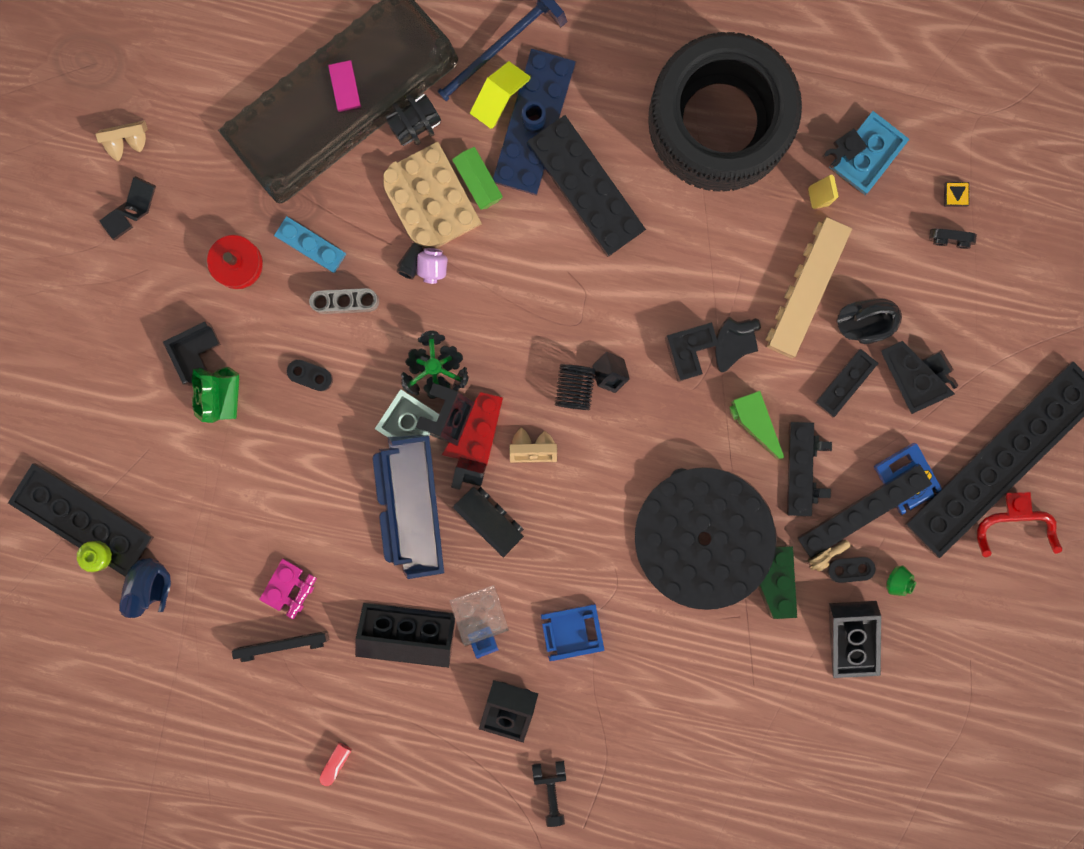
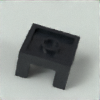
(451, 418)

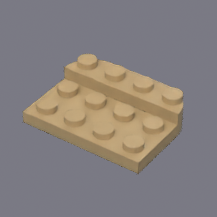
(429, 198)

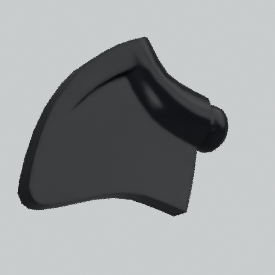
(735, 341)

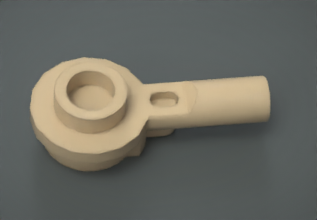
(821, 560)

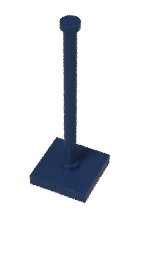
(543, 6)

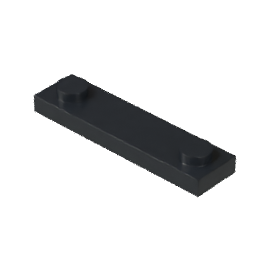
(247, 653)

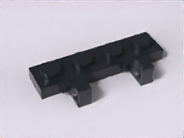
(801, 488)

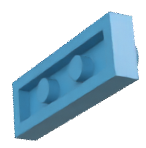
(310, 244)

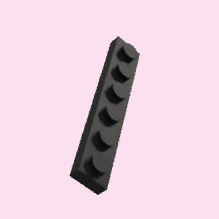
(864, 510)

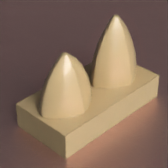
(113, 138)
(524, 451)

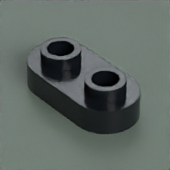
(962, 239)
(309, 375)
(850, 569)

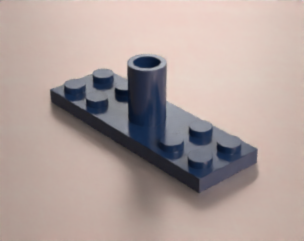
(542, 97)

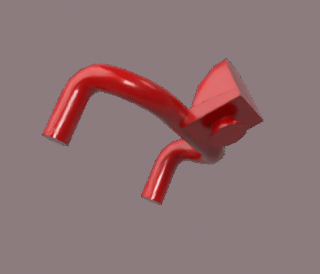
(1018, 509)

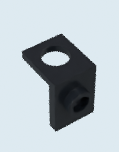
(138, 199)

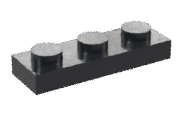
(846, 383)

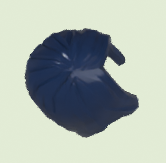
(144, 584)

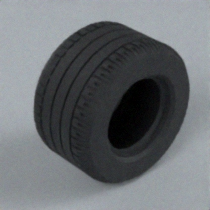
(732, 61)

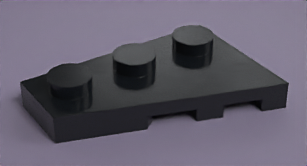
(914, 378)

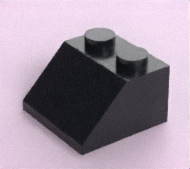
(508, 711)

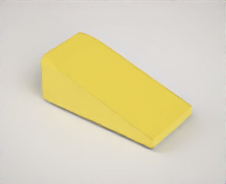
(823, 192)

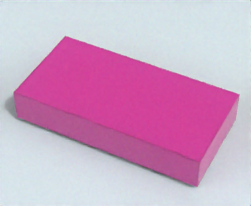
(344, 86)

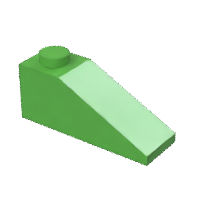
(754, 418)

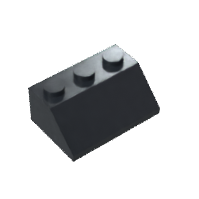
(489, 520)

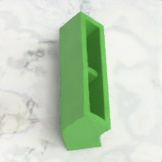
(477, 178)

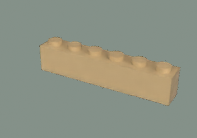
(809, 287)

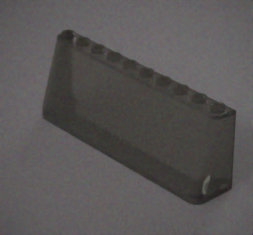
(296, 125)

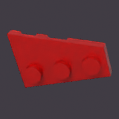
(479, 430)

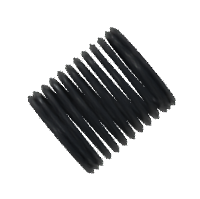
(587, 393)

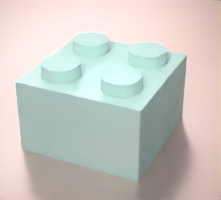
(403, 416)

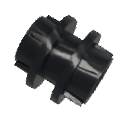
(413, 119)

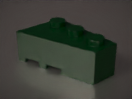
(779, 586)

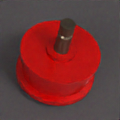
(234, 262)

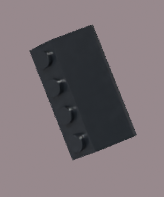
(405, 635)

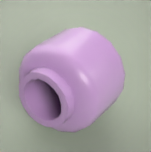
(431, 265)

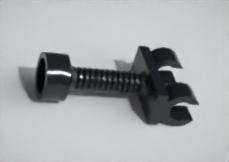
(554, 818)

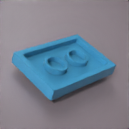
(883, 146)

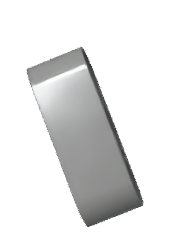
(334, 296)

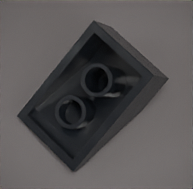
(855, 639)

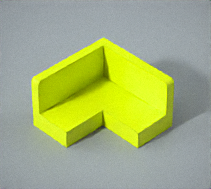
(497, 92)

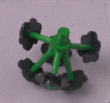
(420, 361)

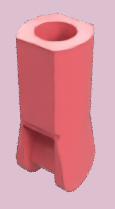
(334, 764)

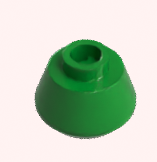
(900, 581)

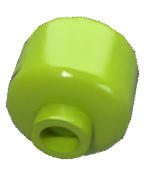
(94, 556)

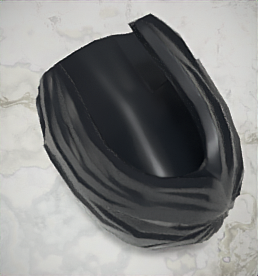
(869, 320)

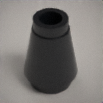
(408, 264)

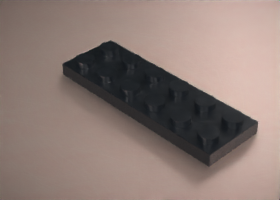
(586, 185)
(78, 517)

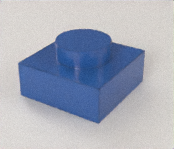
(484, 647)

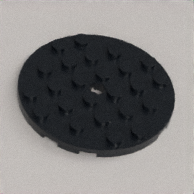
(739, 530)

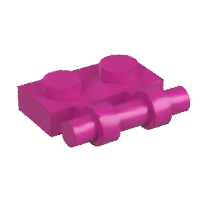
(281, 586)

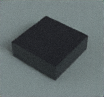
(116, 224)

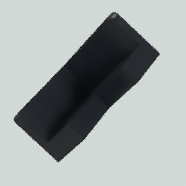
(188, 346)
(683, 349)

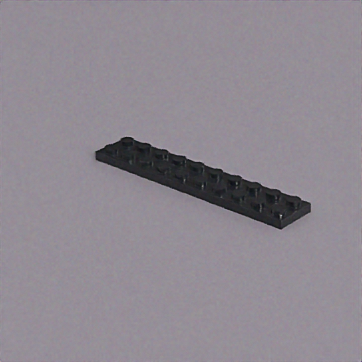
(1001, 462)

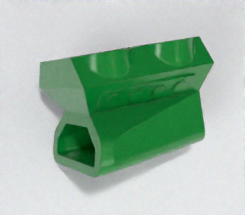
(215, 394)

